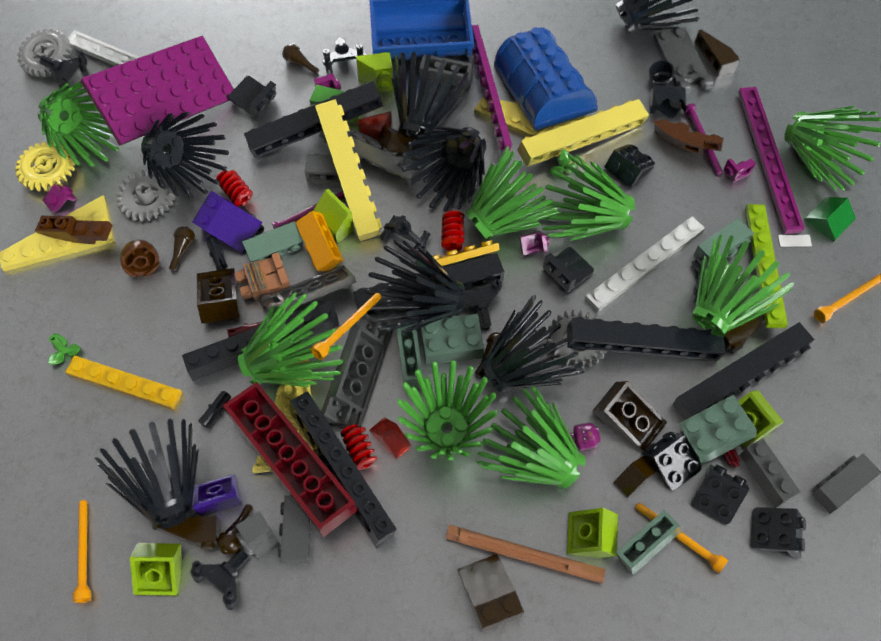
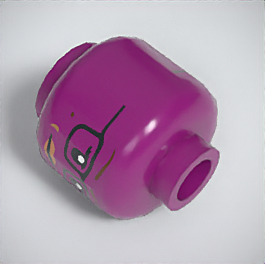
(585, 436)

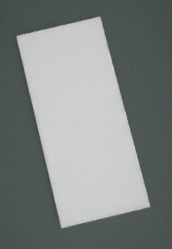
(795, 241)

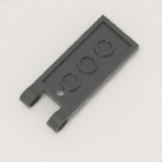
(679, 50)
(314, 288)

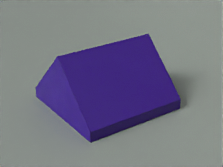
(216, 495)

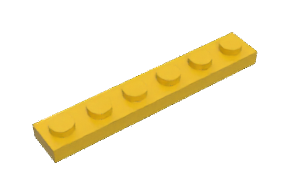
(124, 382)

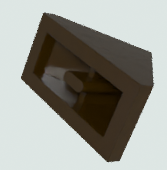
(395, 140)
(634, 476)

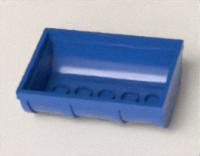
(421, 27)
(543, 79)

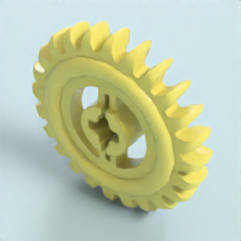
(44, 165)

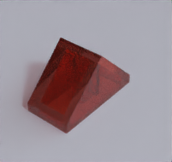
(374, 124)
(390, 437)

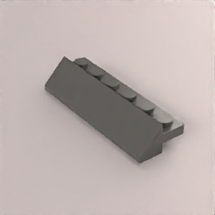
(375, 154)
(361, 363)

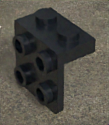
(252, 95)
(628, 163)
(567, 268)
(673, 459)
(720, 494)
(778, 530)

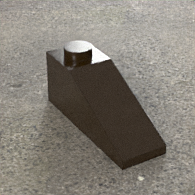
(718, 55)
(738, 336)
(196, 531)

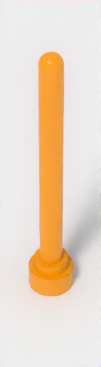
(824, 313)
(321, 349)
(716, 561)
(82, 592)

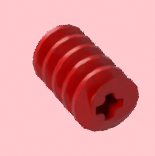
(234, 187)
(452, 230)
(358, 447)

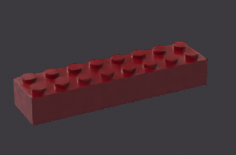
(290, 459)

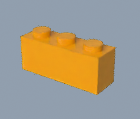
(319, 241)

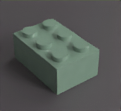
(452, 339)
(718, 429)

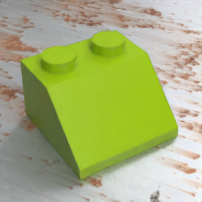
(377, 69)
(336, 216)
(761, 415)
(592, 533)
(156, 568)

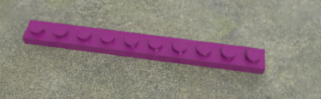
(490, 92)
(771, 161)

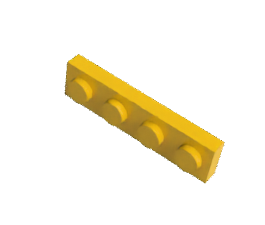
(468, 252)

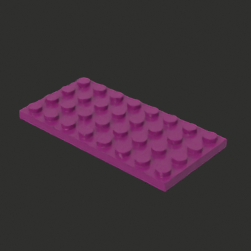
(158, 84)

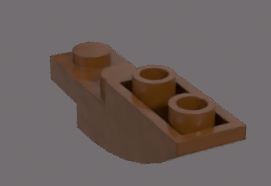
(681, 137)
(73, 230)

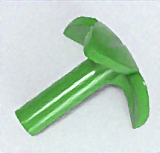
(563, 156)
(60, 343)

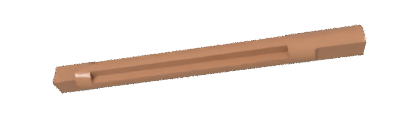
(526, 554)

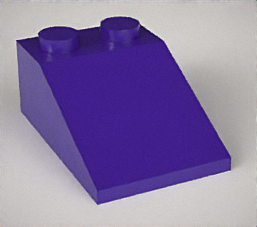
(226, 221)

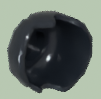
(661, 73)

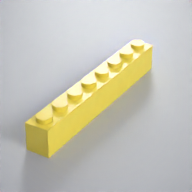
(582, 132)
(348, 171)

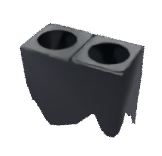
(668, 100)

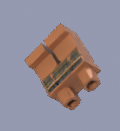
(263, 277)

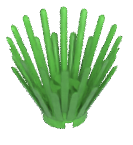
(69, 116)
(814, 140)
(494, 208)
(605, 209)
(717, 286)
(272, 360)
(447, 412)
(549, 461)

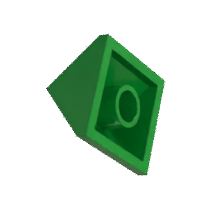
(832, 216)

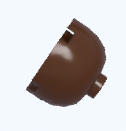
(139, 258)

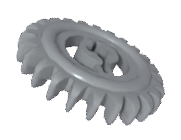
(36, 47)
(140, 191)
(584, 357)

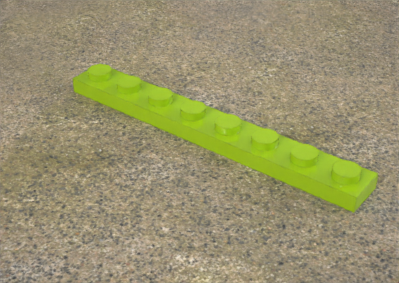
(762, 240)

